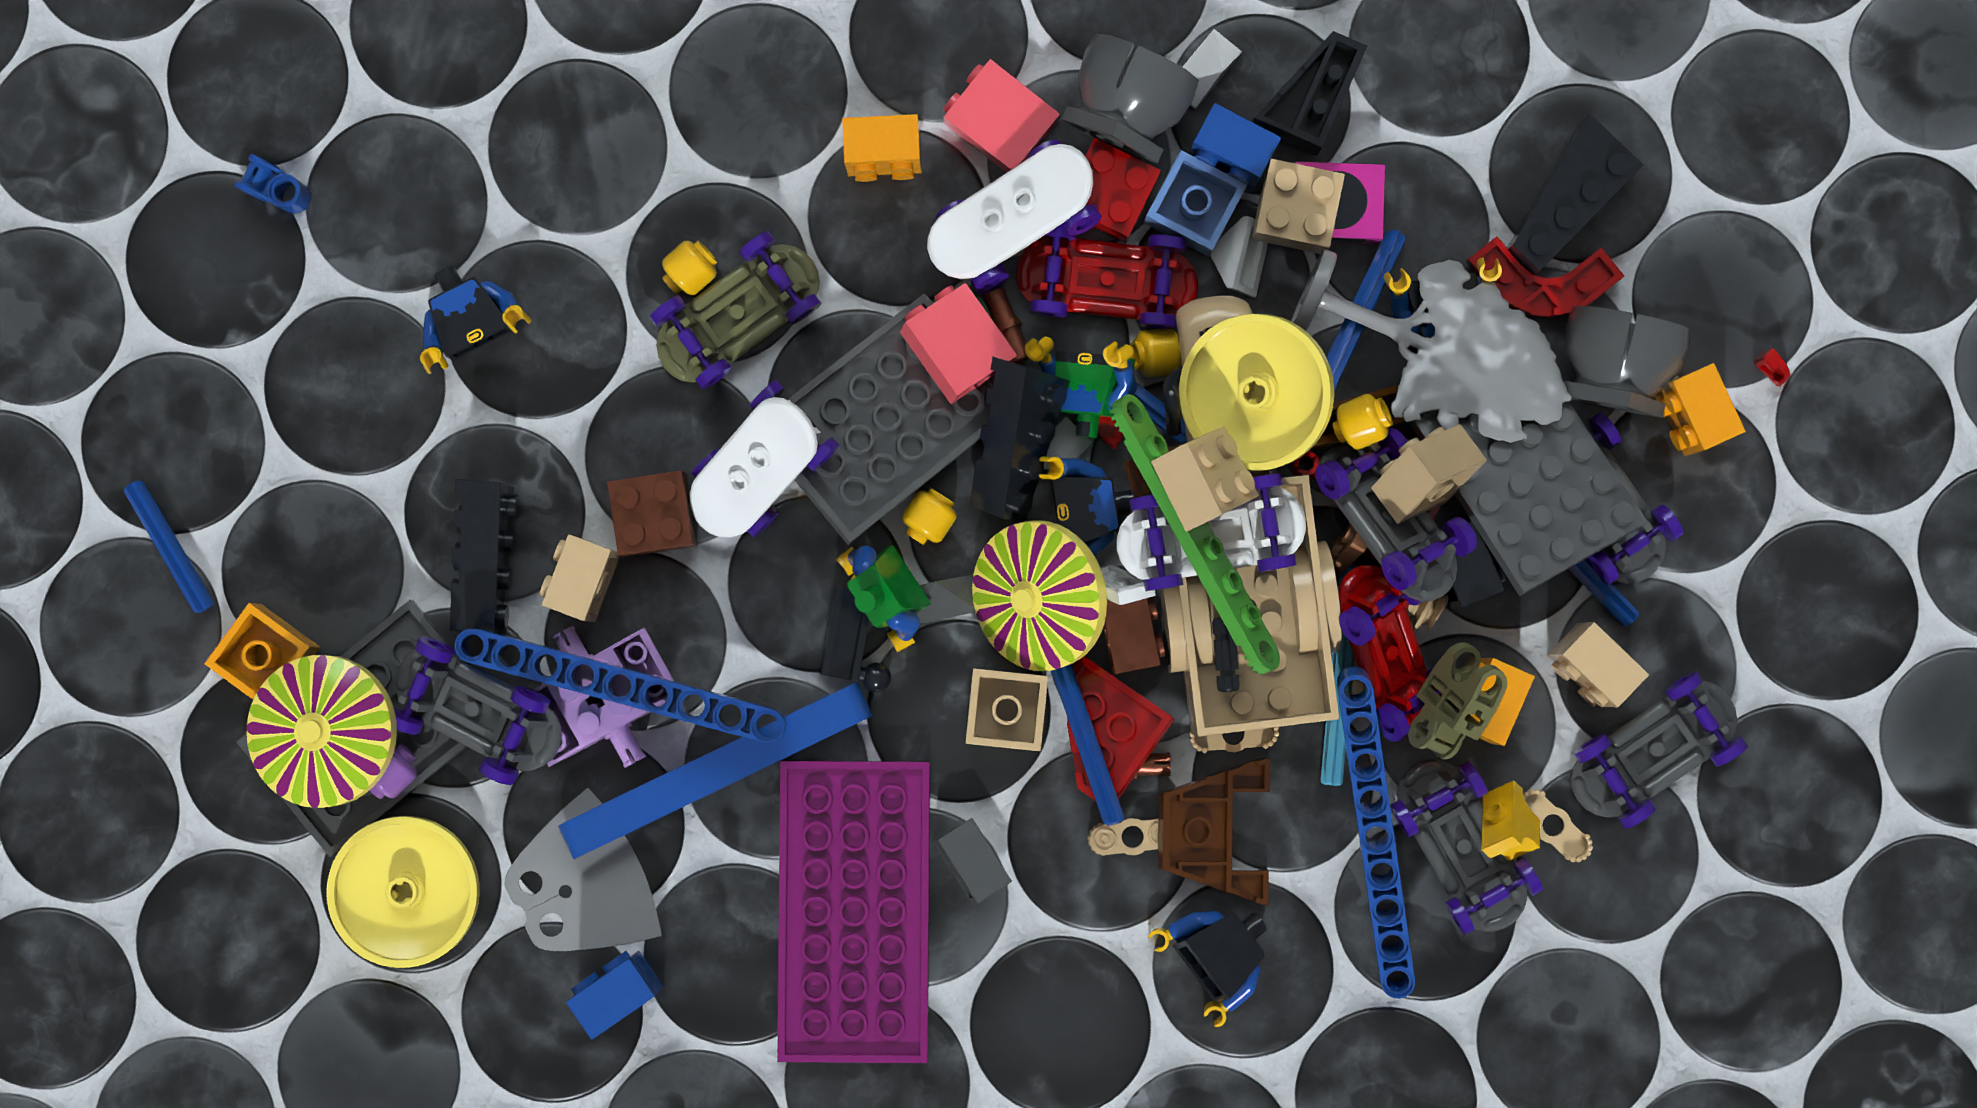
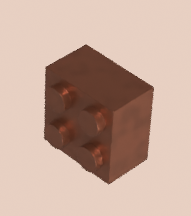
(652, 513)
(1131, 636)

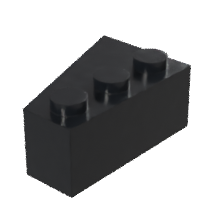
(1312, 97)

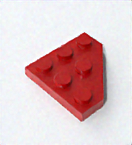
(1123, 722)

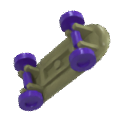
(736, 312)

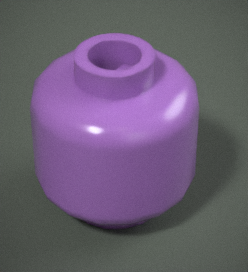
(398, 774)

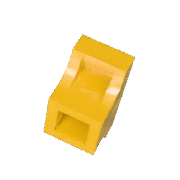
(1508, 823)

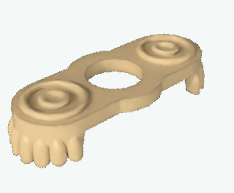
(1252, 738)
(1108, 839)
(1570, 841)

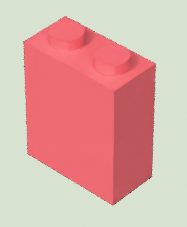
(1000, 116)
(955, 341)

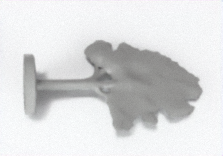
(1476, 362)

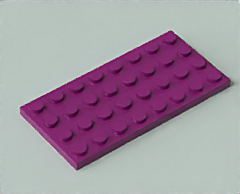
(853, 911)

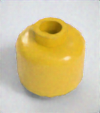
(689, 268)
(1156, 352)
(1362, 421)
(929, 516)

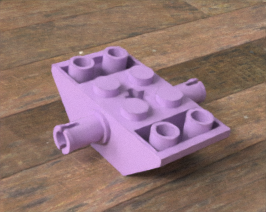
(587, 722)

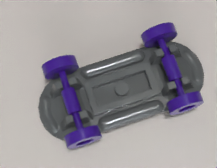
(1643, 550)
(1412, 553)
(477, 710)
(1655, 749)
(1445, 817)

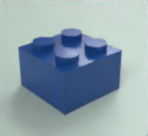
(1234, 145)
(617, 993)

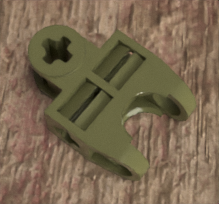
(1451, 711)

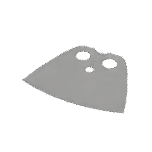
(608, 887)

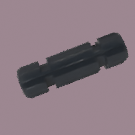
(1225, 658)

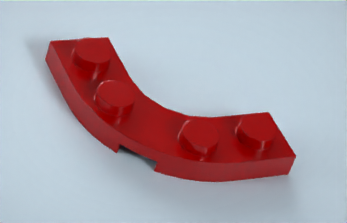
(1548, 296)

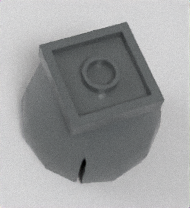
(1129, 99)
(1621, 361)

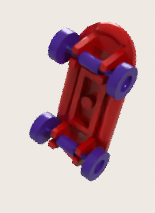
(1107, 278)
(1384, 646)

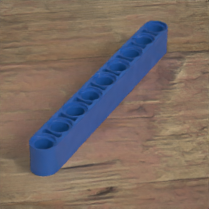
(602, 684)
(713, 771)
(1380, 850)

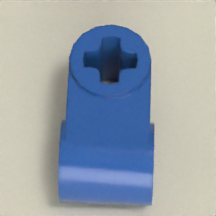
(269, 183)

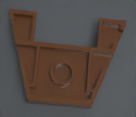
(1197, 830)

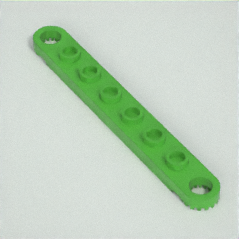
(1199, 544)

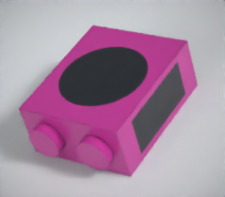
(1360, 204)

